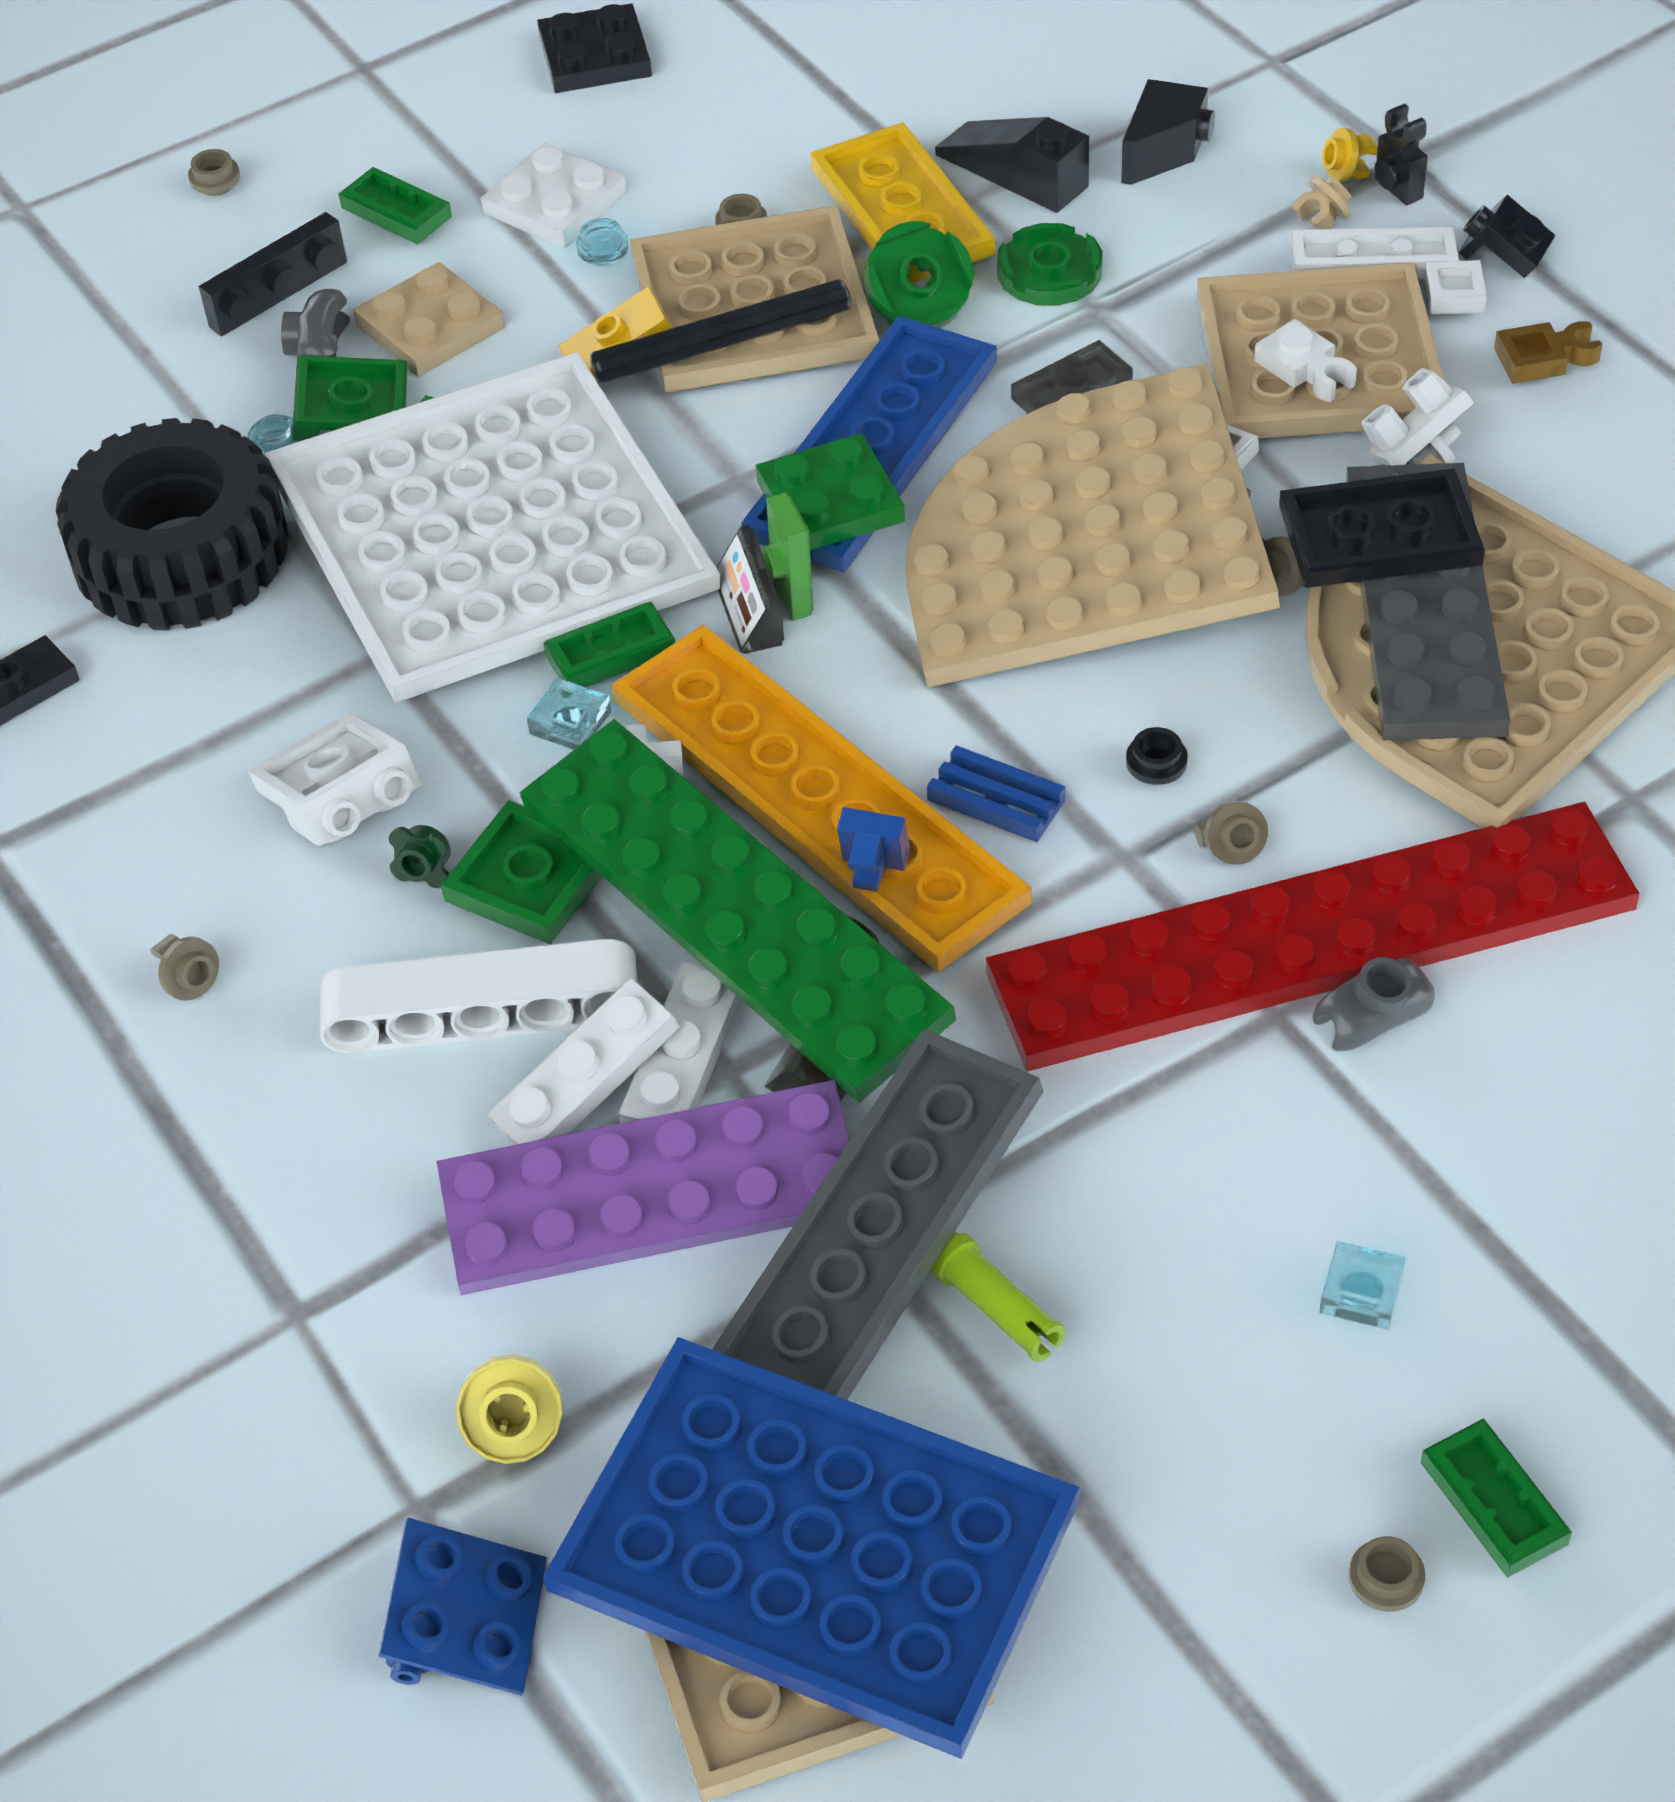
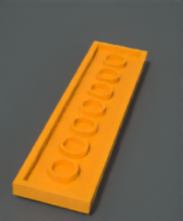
(799, 776)

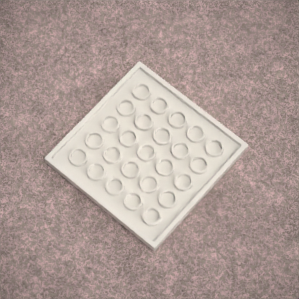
(488, 524)

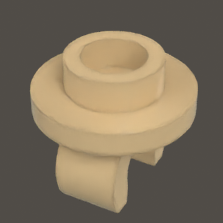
(1328, 197)

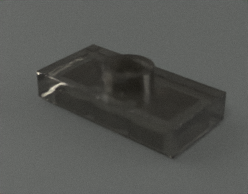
(1079, 372)

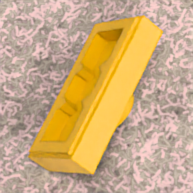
(630, 320)

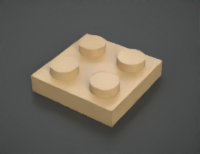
(428, 318)

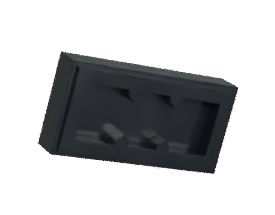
(33, 676)

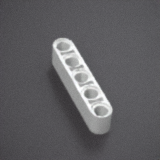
(470, 995)

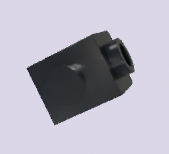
(1509, 233)

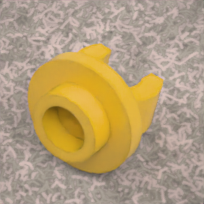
(1343, 152)

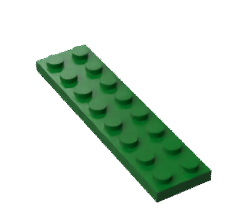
(738, 909)

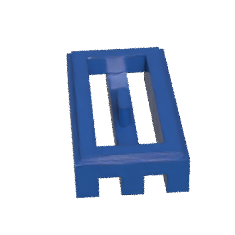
(1001, 786)

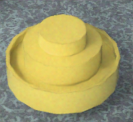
(509, 1408)

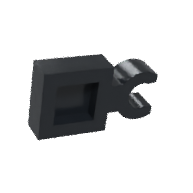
(1399, 161)

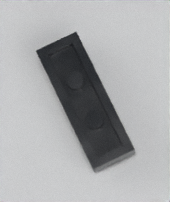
(273, 274)

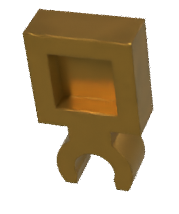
(1542, 353)

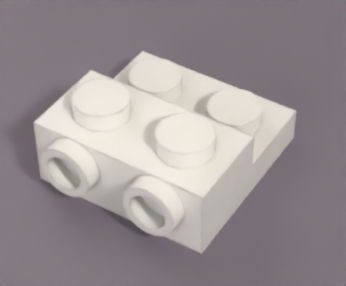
(337, 778)

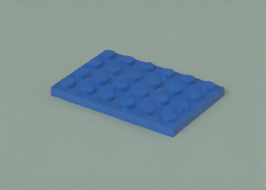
(816, 1544)

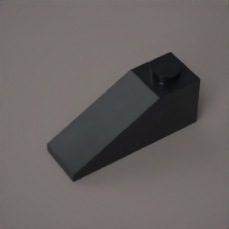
(1024, 155)

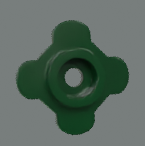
(419, 854)

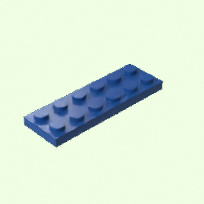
(903, 407)

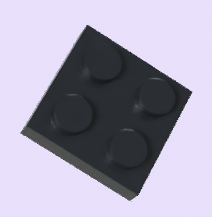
(594, 47)

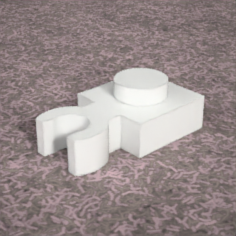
(1303, 355)

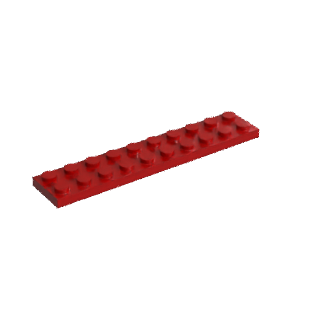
(1307, 934)

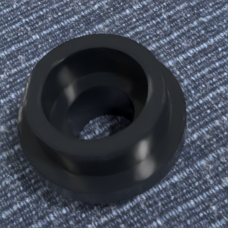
(1156, 756)

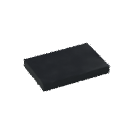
(1381, 528)

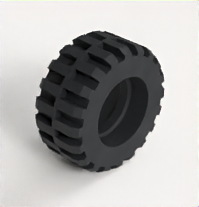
(184, 569)

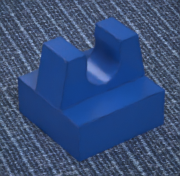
(871, 845)

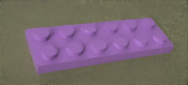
(639, 1186)

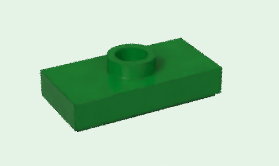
(395, 205)
(609, 646)
(1495, 1497)

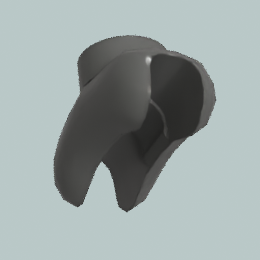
(317, 326)
(1375, 1001)

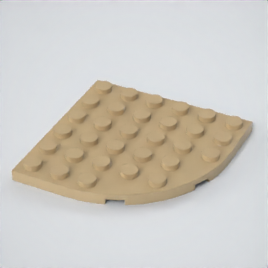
(1087, 531)
(1576, 655)

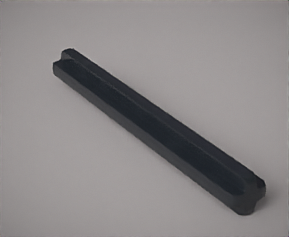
(720, 331)

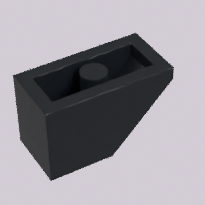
(1165, 130)

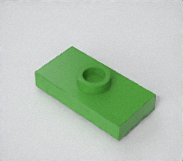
(789, 556)

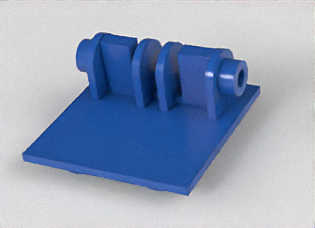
(461, 1608)

